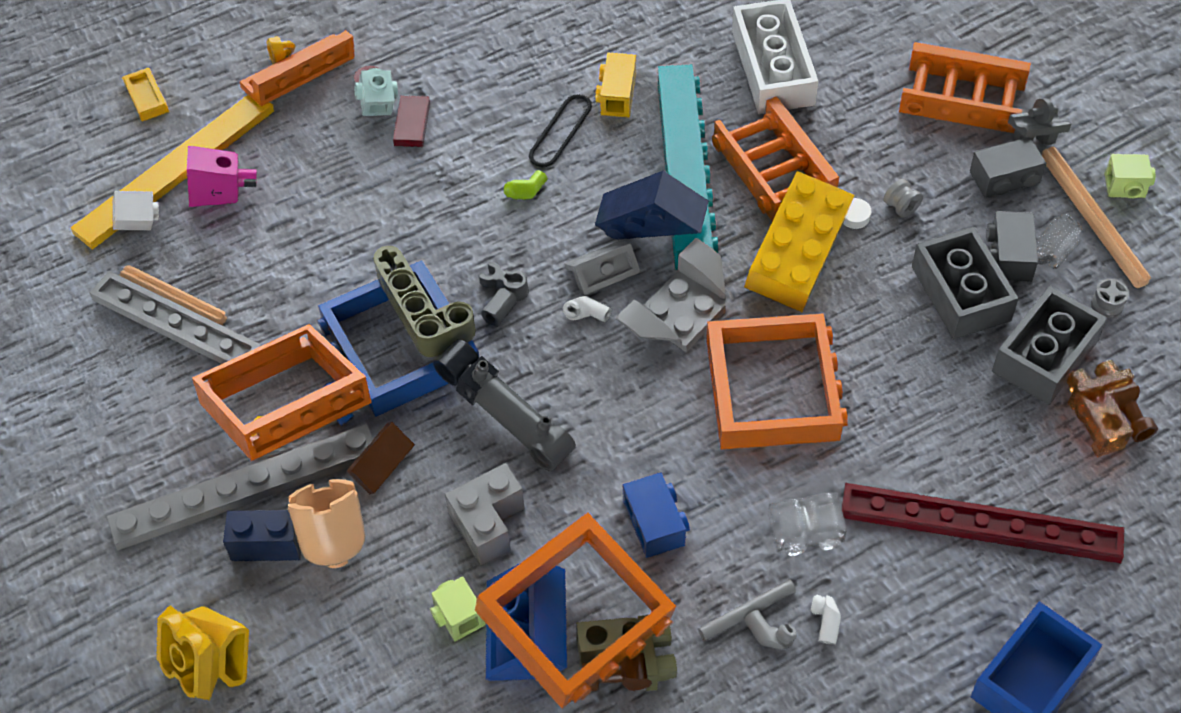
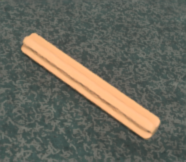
(173, 294)

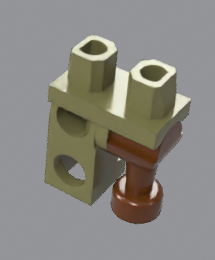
(635, 673)

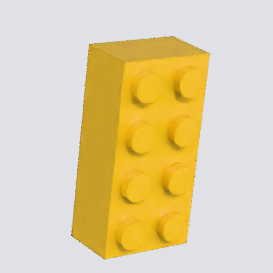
(799, 241)

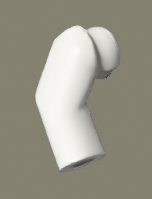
(585, 307)
(830, 618)

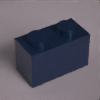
(260, 536)

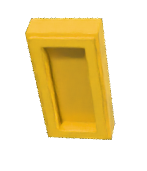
(145, 94)

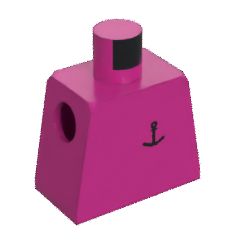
(215, 176)

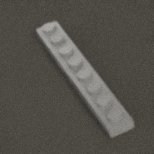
(238, 488)

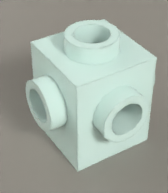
(376, 92)

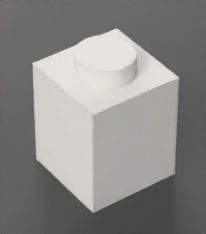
(134, 210)

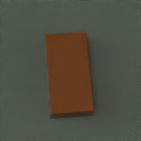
(380, 458)

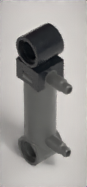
(479, 384)

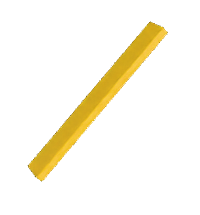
(172, 168)

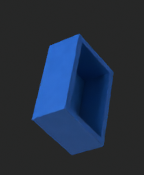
(1036, 665)

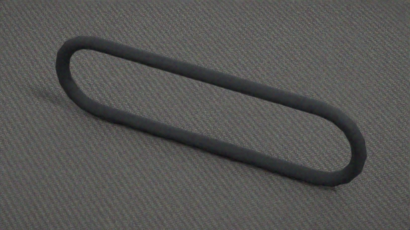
(563, 146)

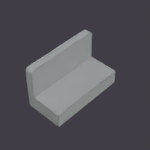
(604, 267)

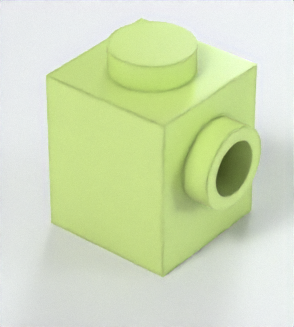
(1129, 175)
(456, 608)

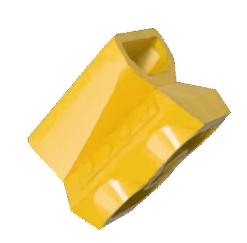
(201, 648)

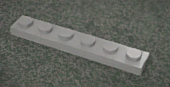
(170, 319)

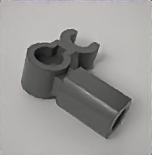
(511, 288)

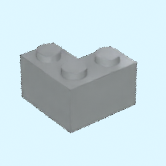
(480, 508)

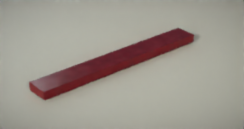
(983, 523)

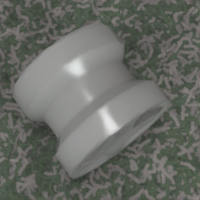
(903, 198)
(1117, 294)

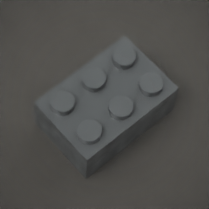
(964, 282)
(1049, 344)

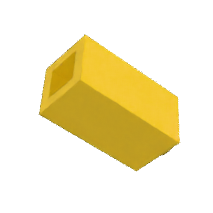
(618, 84)

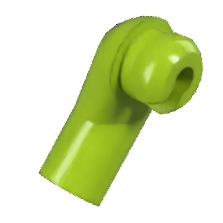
(525, 188)

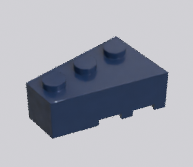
(651, 209)

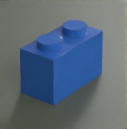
(655, 515)

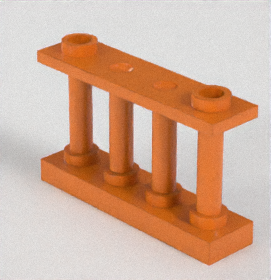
(964, 66)
(790, 137)

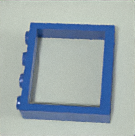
(361, 299)

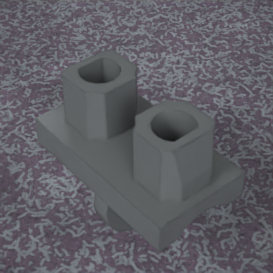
(1039, 122)

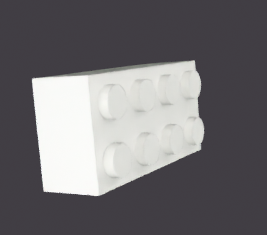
(774, 54)

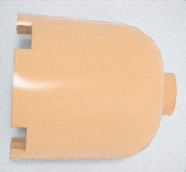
(328, 522)

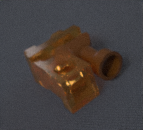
(1101, 404)

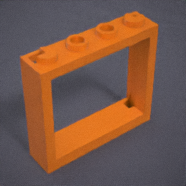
(292, 420)
(778, 431)
(584, 530)

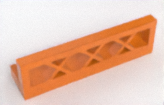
(299, 68)

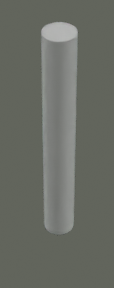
(738, 614)

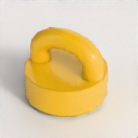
(276, 49)

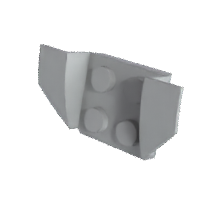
(684, 302)

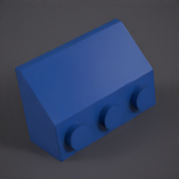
(542, 616)

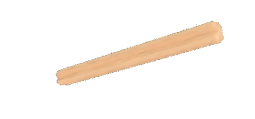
(1096, 218)

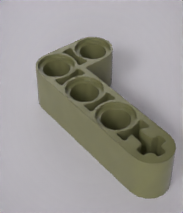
(409, 297)

